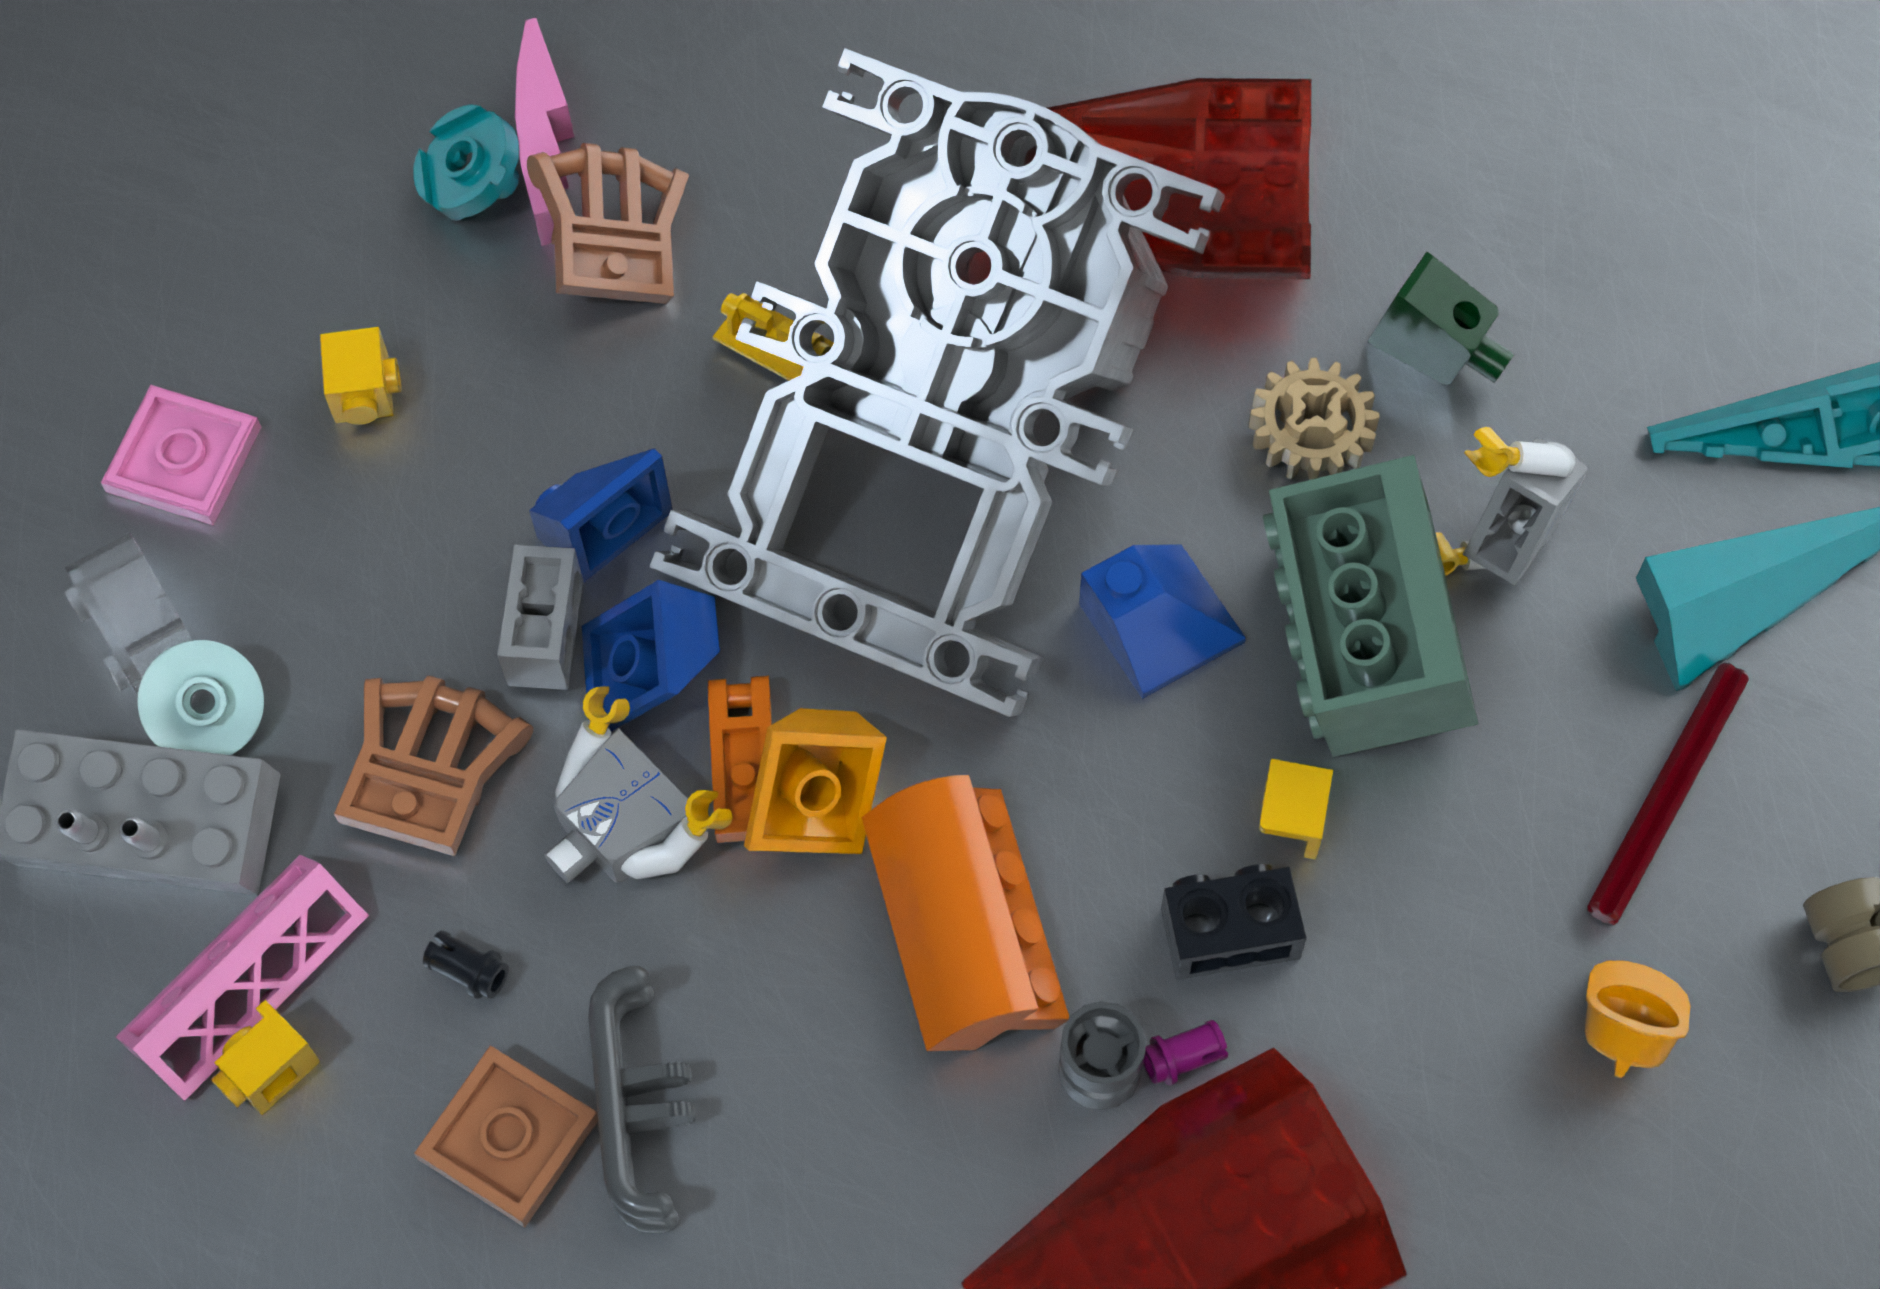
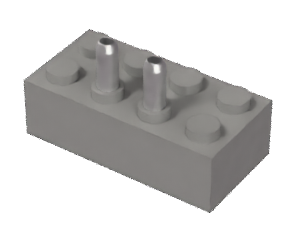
(137, 812)

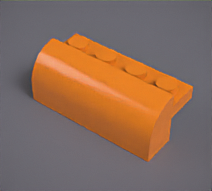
(963, 914)

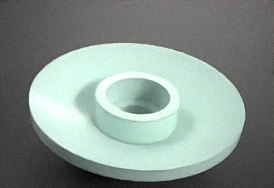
(196, 666)

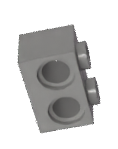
(540, 617)

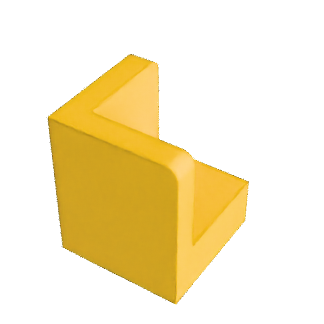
(1296, 803)

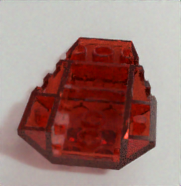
(1214, 1193)

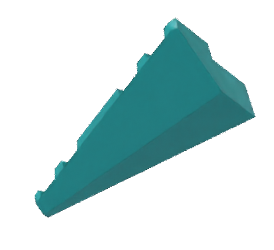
(1810, 423)
(1733, 589)

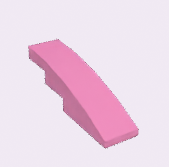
(540, 116)

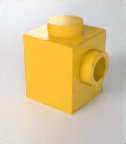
(358, 375)

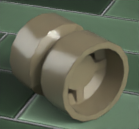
(1849, 923)

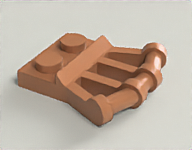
(603, 254)
(416, 797)

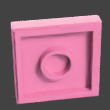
(181, 455)

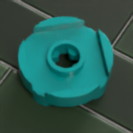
(486, 177)

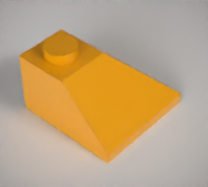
(815, 783)

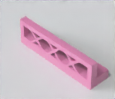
(227, 958)

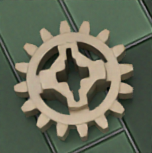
(1314, 427)

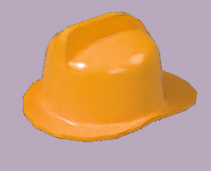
(1634, 1014)

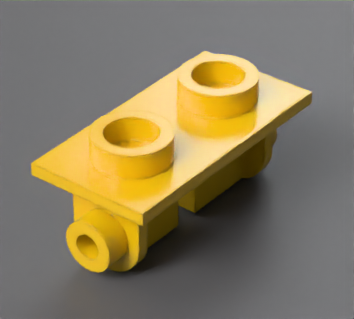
(777, 327)

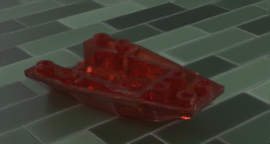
(1232, 136)

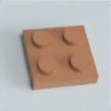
(507, 1136)

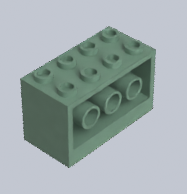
(1368, 608)

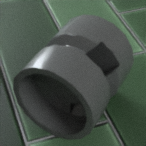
(1101, 1055)

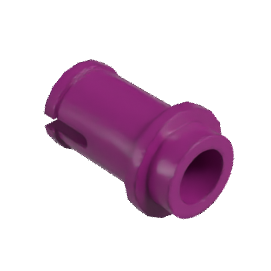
(1184, 1052)

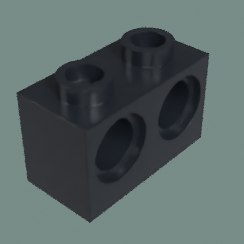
(1238, 938)

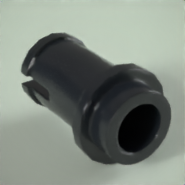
(457, 960)

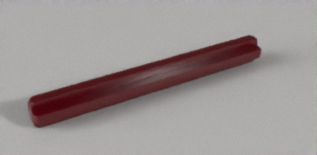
(1667, 794)

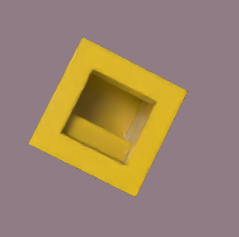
(263, 1061)

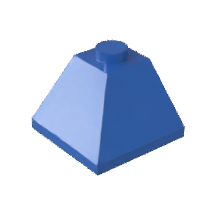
(604, 509)
(1157, 614)
(650, 646)

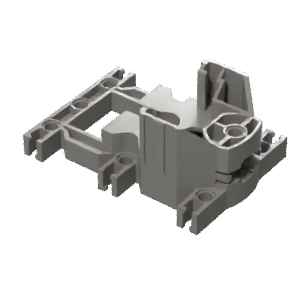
(947, 363)

